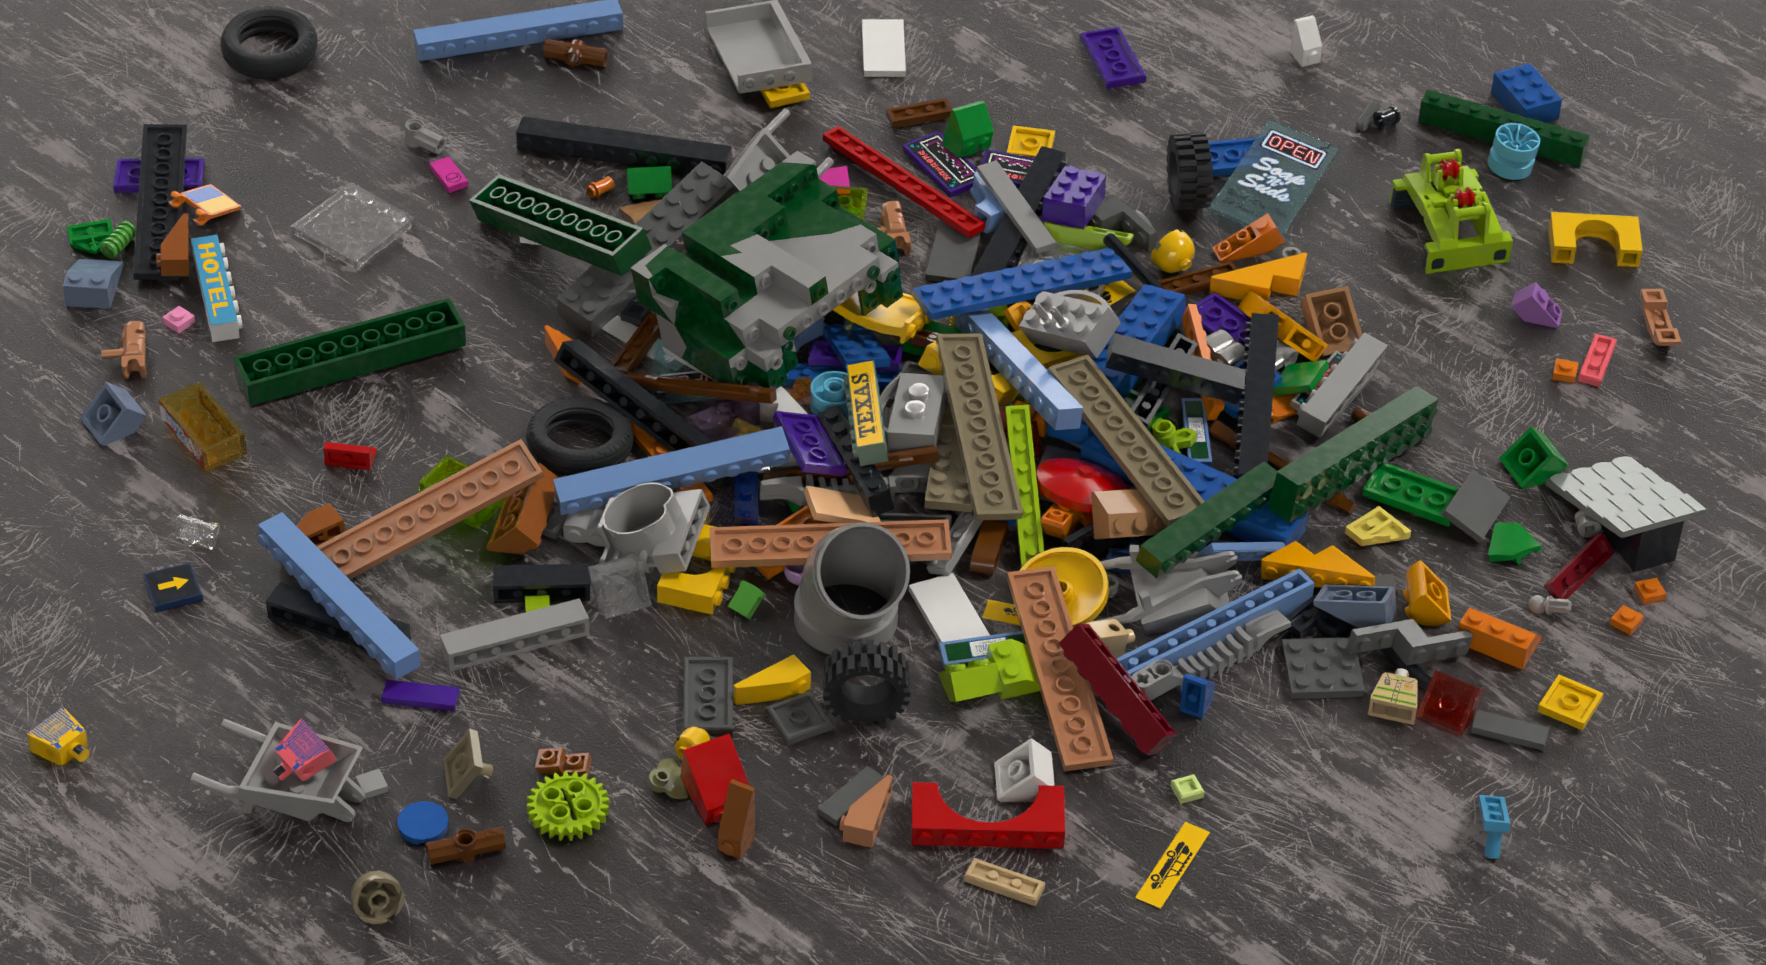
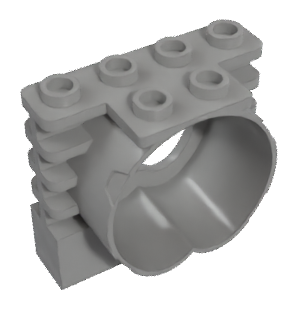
(653, 526)

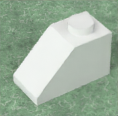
(1306, 41)

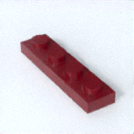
(1579, 568)

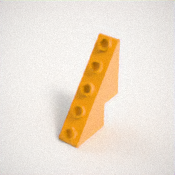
(1277, 276)
(1288, 329)
(1323, 568)

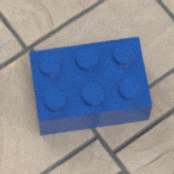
(1526, 93)

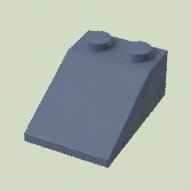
(92, 283)
(1358, 604)

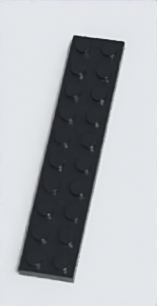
(160, 174)

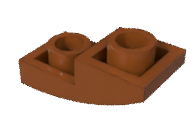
(556, 761)

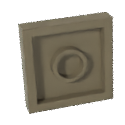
(464, 764)

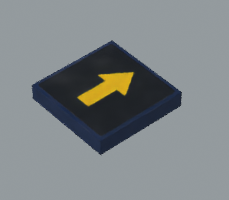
(172, 587)

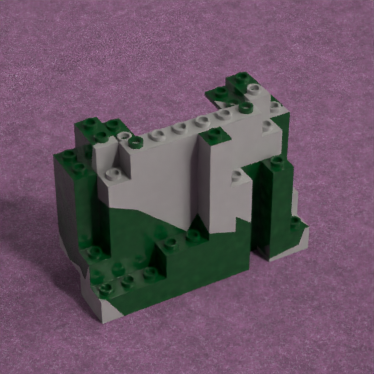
(765, 274)

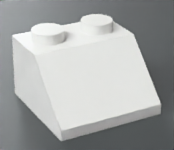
(1022, 772)

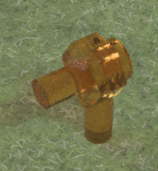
(802, 388)

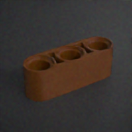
(989, 546)

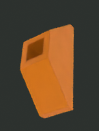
(1060, 521)

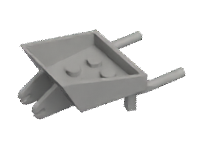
(761, 156)
(1179, 596)
(292, 796)

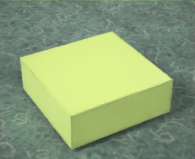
(1187, 789)

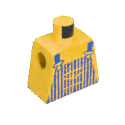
(59, 739)

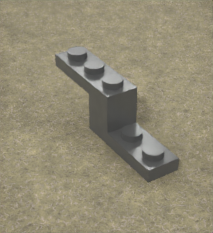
(1116, 214)
(1409, 642)

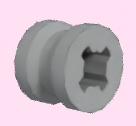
(1587, 525)

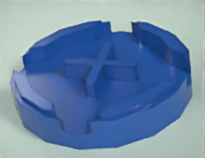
(422, 822)

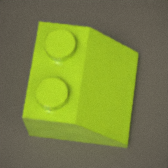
(1014, 668)

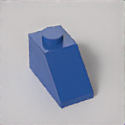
(1196, 695)

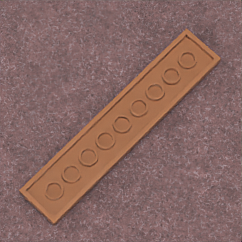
(432, 510)
(793, 543)
(1065, 693)

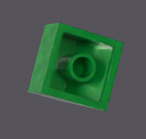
(968, 130)
(649, 181)
(1532, 459)

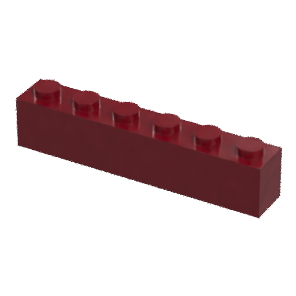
(1117, 689)

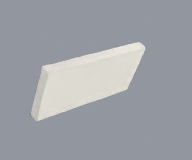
(883, 48)
(947, 609)

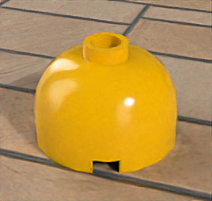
(1174, 253)

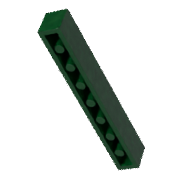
(1483, 121)
(1207, 521)

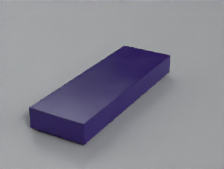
(420, 695)

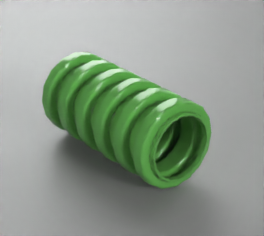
(118, 240)

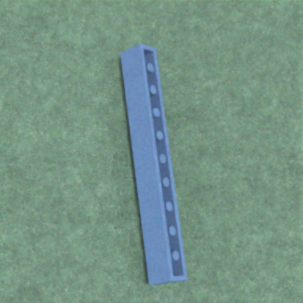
(517, 29)
(1023, 370)
(673, 469)
(1281, 595)
(338, 596)

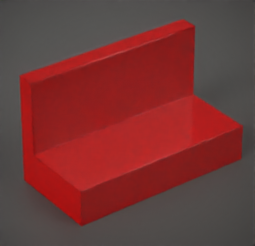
(349, 455)

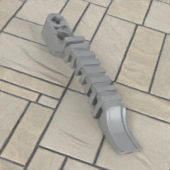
(901, 480)
(1163, 676)

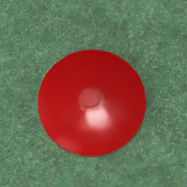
(1072, 481)

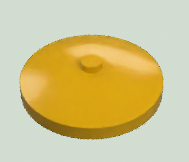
(1080, 578)

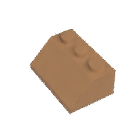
(1123, 515)

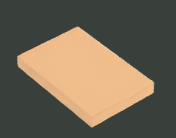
(837, 506)

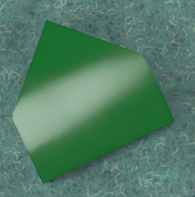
(89, 235)
(1511, 542)

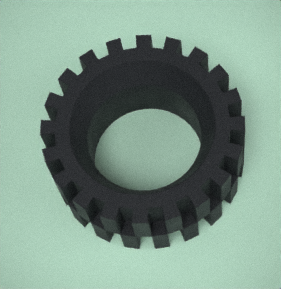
(1189, 171)
(866, 702)

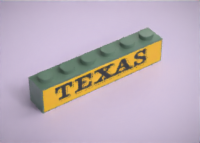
(865, 413)

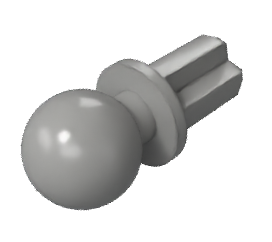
(1539, 604)

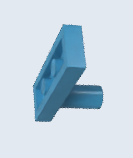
(1494, 821)

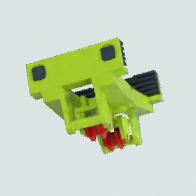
(1444, 200)

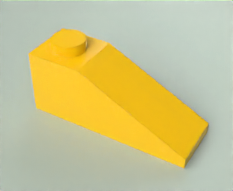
(774, 683)

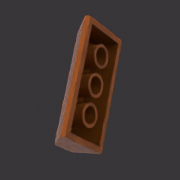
(524, 517)

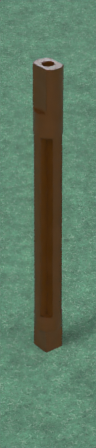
(704, 388)
(1229, 437)
(895, 460)

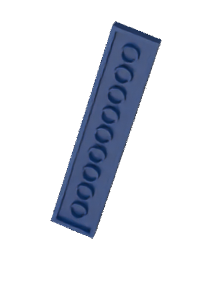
(1020, 283)

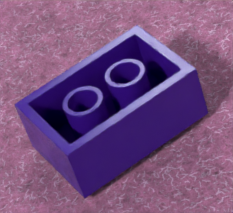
(1074, 197)

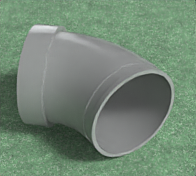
(853, 556)

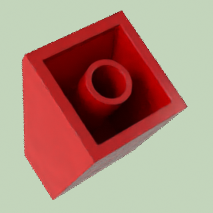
(707, 775)

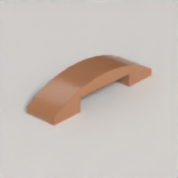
(1657, 318)

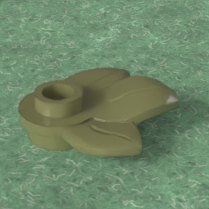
(667, 779)

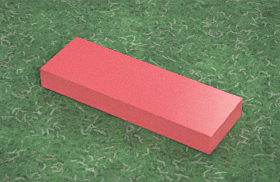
(1597, 360)

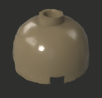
(376, 897)

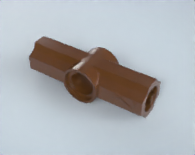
(575, 53)
(465, 845)

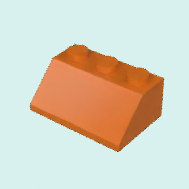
(1499, 638)

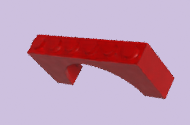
(939, 825)

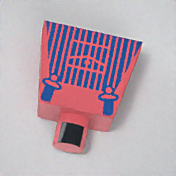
(302, 753)

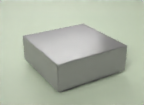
(372, 783)

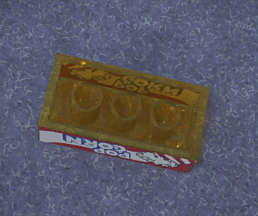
(202, 426)

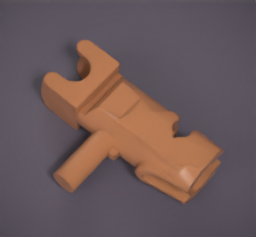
(895, 226)
(133, 350)

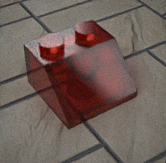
(1450, 702)

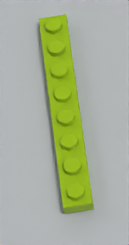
(1023, 464)

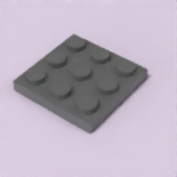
(1321, 669)

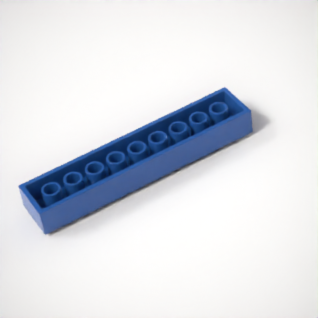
(1149, 318)
(1259, 527)

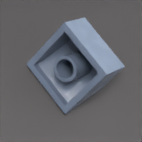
(112, 414)

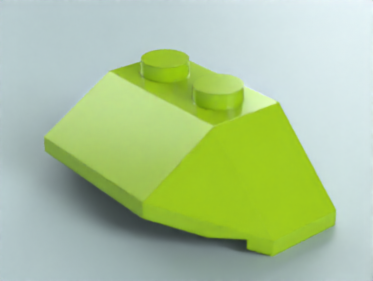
(1086, 238)

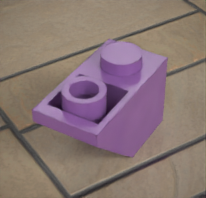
(1536, 306)

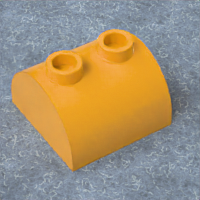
(1426, 597)

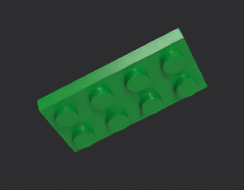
(1410, 492)

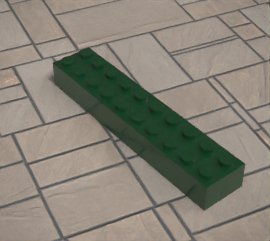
(561, 224)
(349, 351)
(1352, 454)

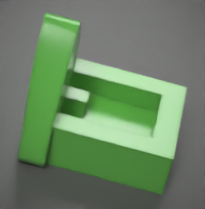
(746, 599)

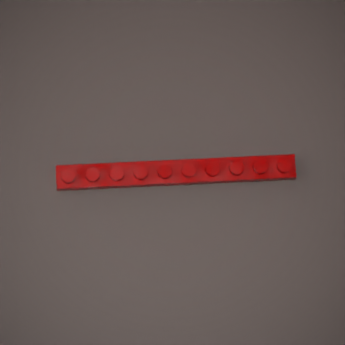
(904, 182)

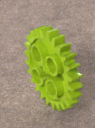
(583, 798)

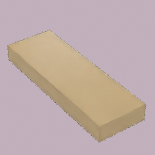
(1004, 881)

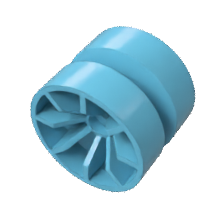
(1513, 151)
(828, 392)

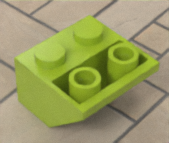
(970, 681)

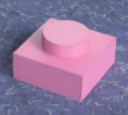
(178, 319)

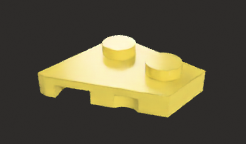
(1377, 528)

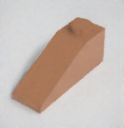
(866, 814)

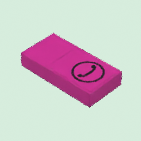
(448, 174)

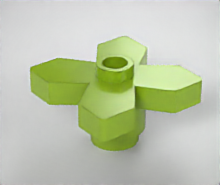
(1169, 437)

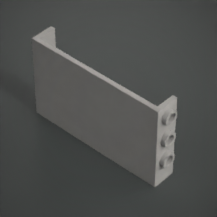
(758, 46)

